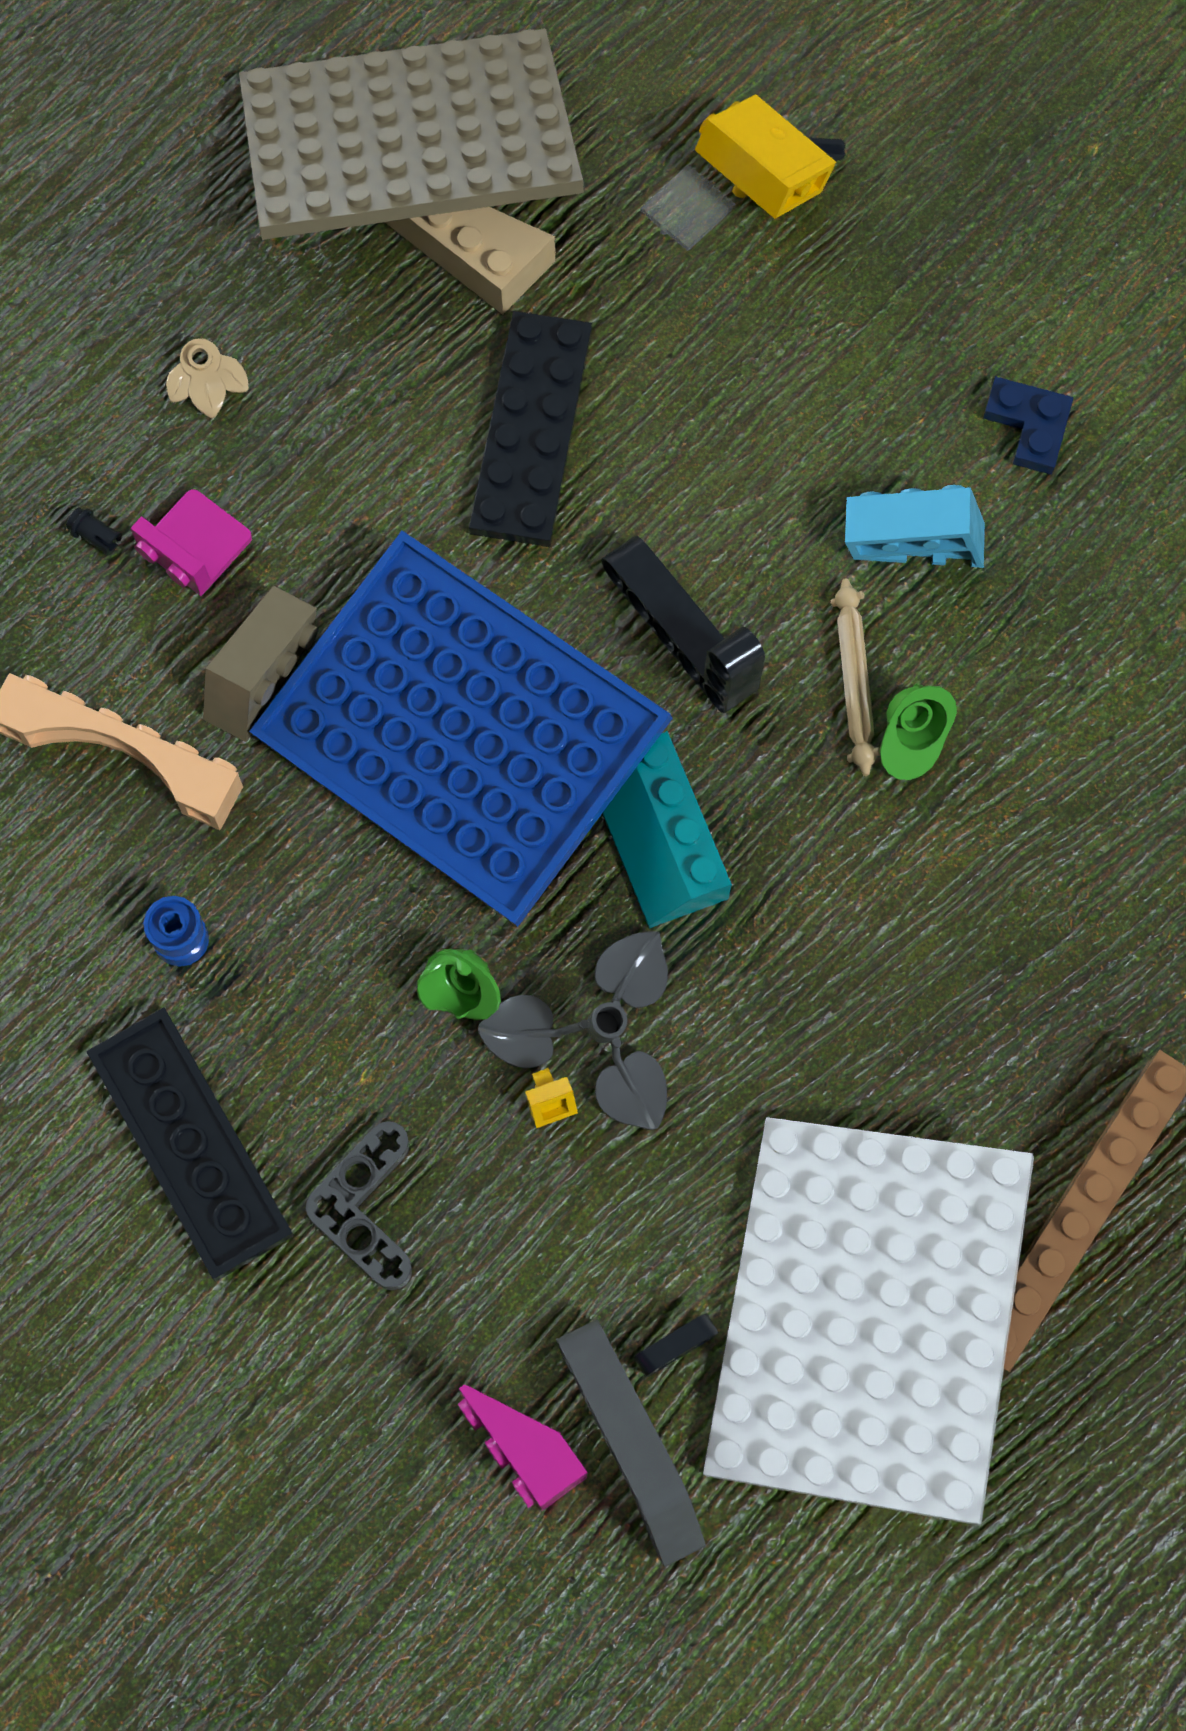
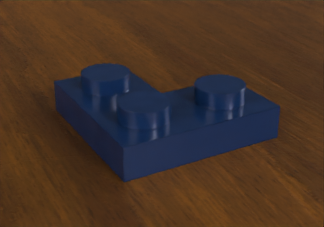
(1039, 415)

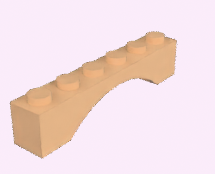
(41, 717)

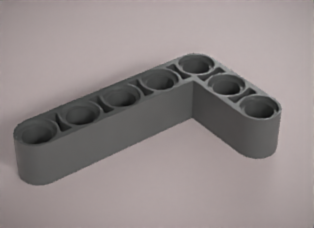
(633, 1443)

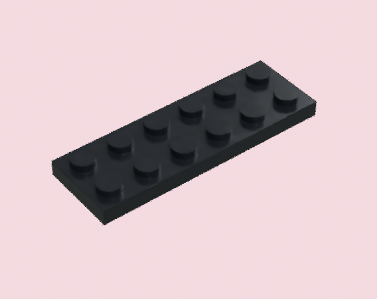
(531, 429)
(190, 1144)

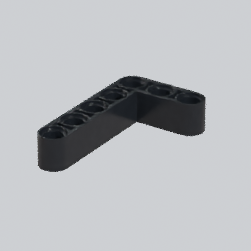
(720, 666)

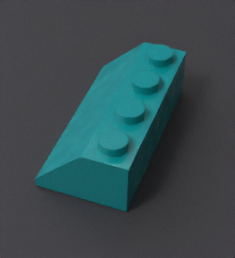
(665, 839)

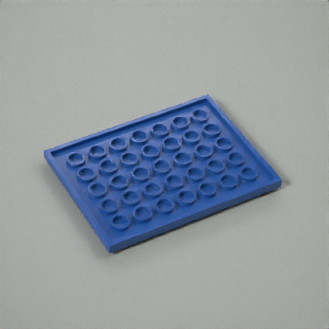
(461, 727)

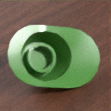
(916, 730)

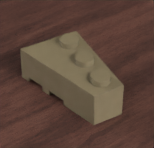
(257, 662)

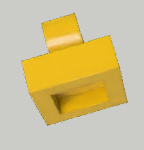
(550, 1099)

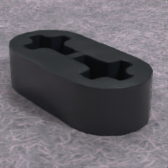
(676, 1345)

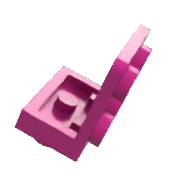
(192, 541)

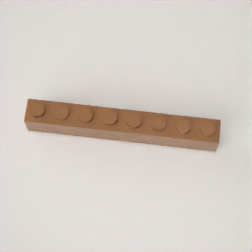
(1092, 1196)

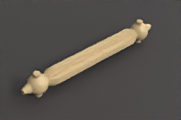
(855, 677)

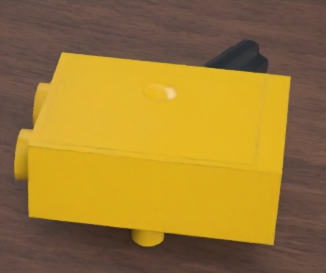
(767, 155)

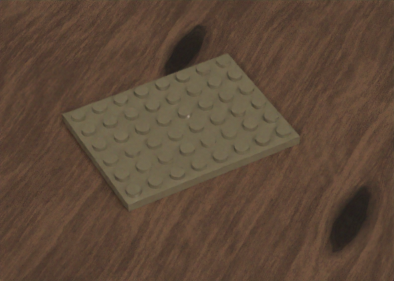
(407, 133)

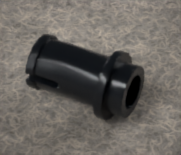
(94, 531)

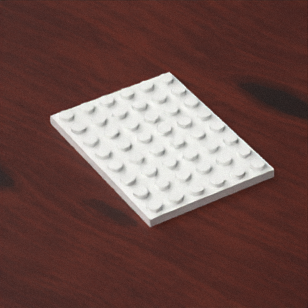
(871, 1319)

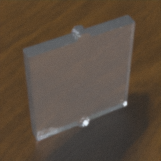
(687, 207)

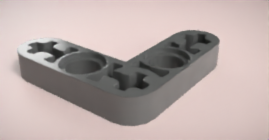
(350, 1199)

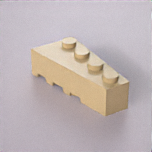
(483, 250)

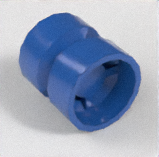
(176, 931)

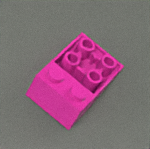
(533, 1450)

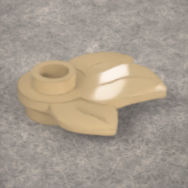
(205, 382)

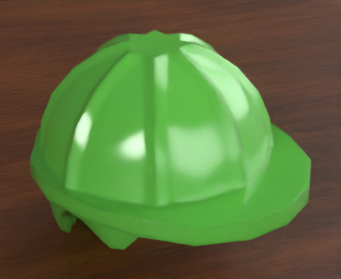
(459, 984)

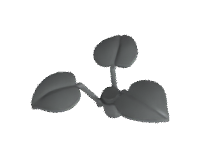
(634, 1088)

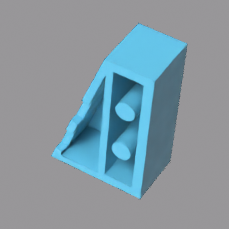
(916, 524)

